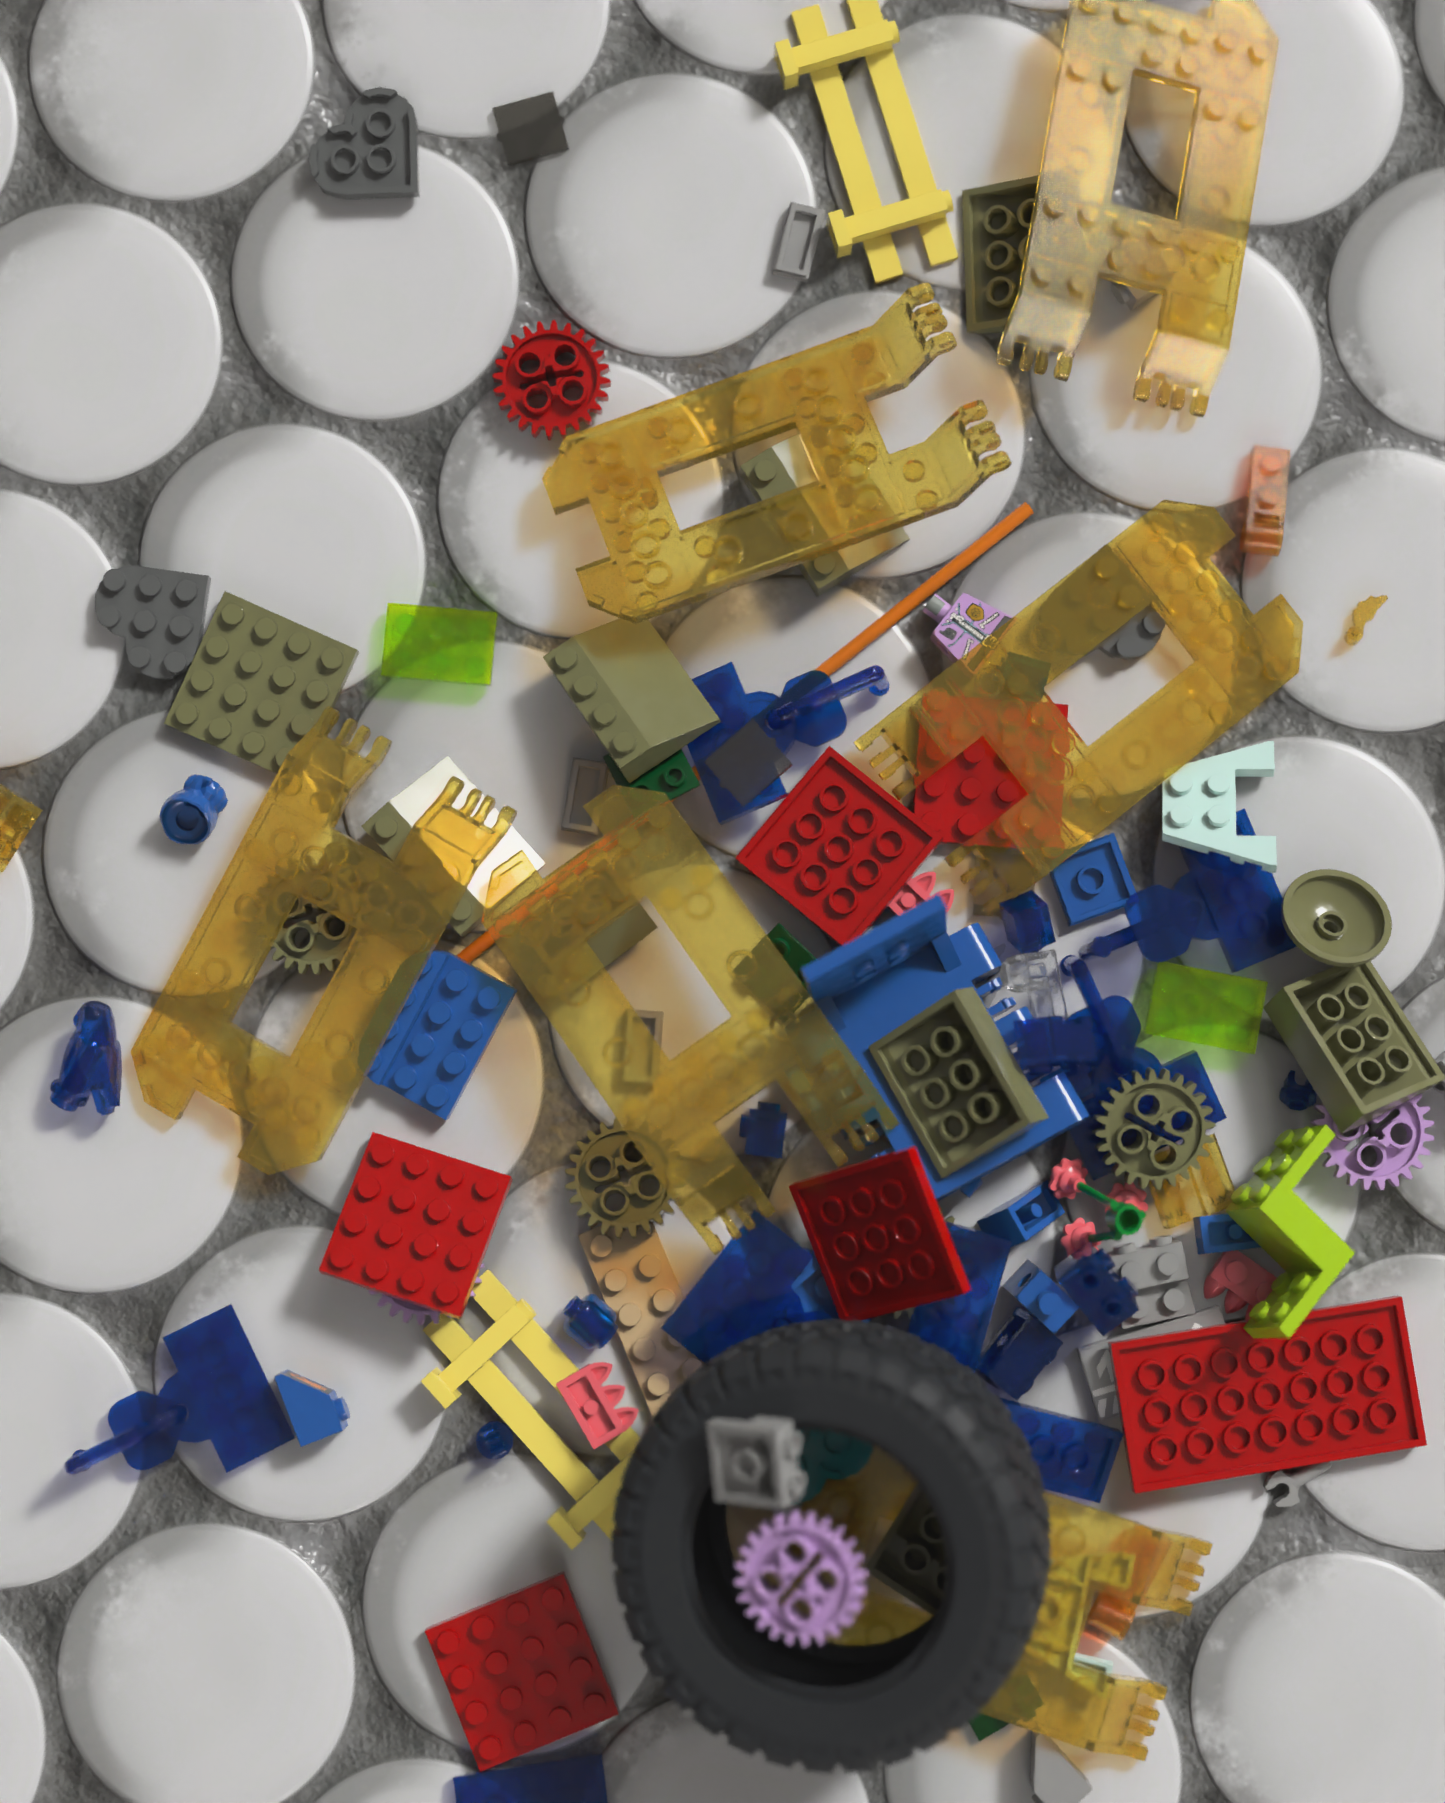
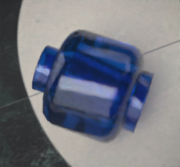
(589, 1321)

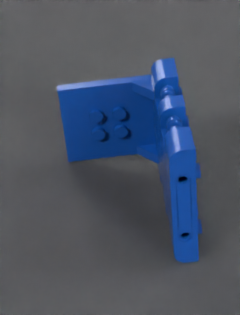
(894, 976)

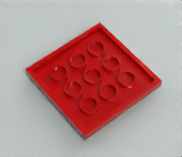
(968, 792)
(839, 848)
(416, 1225)
(879, 1236)
(522, 1671)

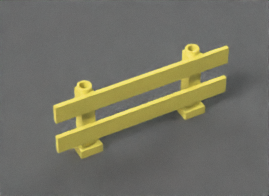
(870, 220)
(472, 1362)

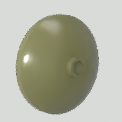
(1343, 905)

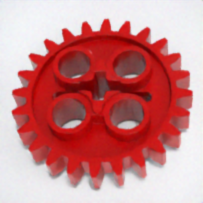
(544, 348)

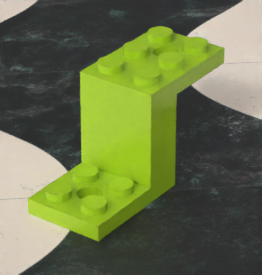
(1289, 1232)

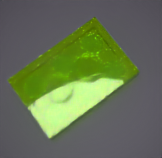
(439, 644)
(1205, 1007)

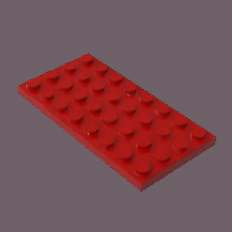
(1241, 1405)

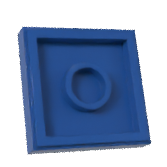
(1092, 881)

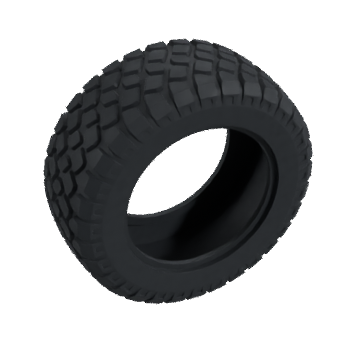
(831, 1698)

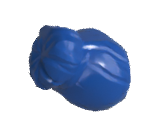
(193, 812)

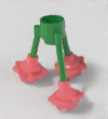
(1123, 1205)

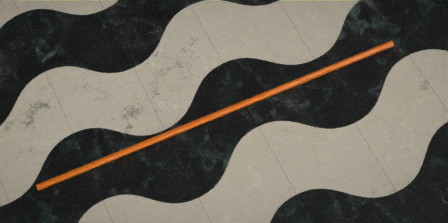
(868, 635)

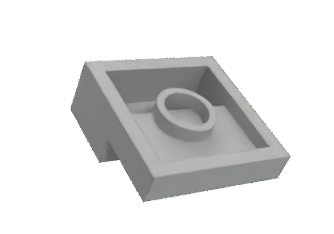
(1159, 1277)
(755, 1462)

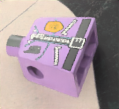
(963, 624)

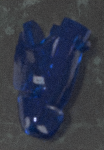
(90, 1062)

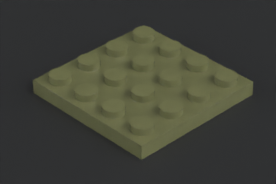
(259, 683)

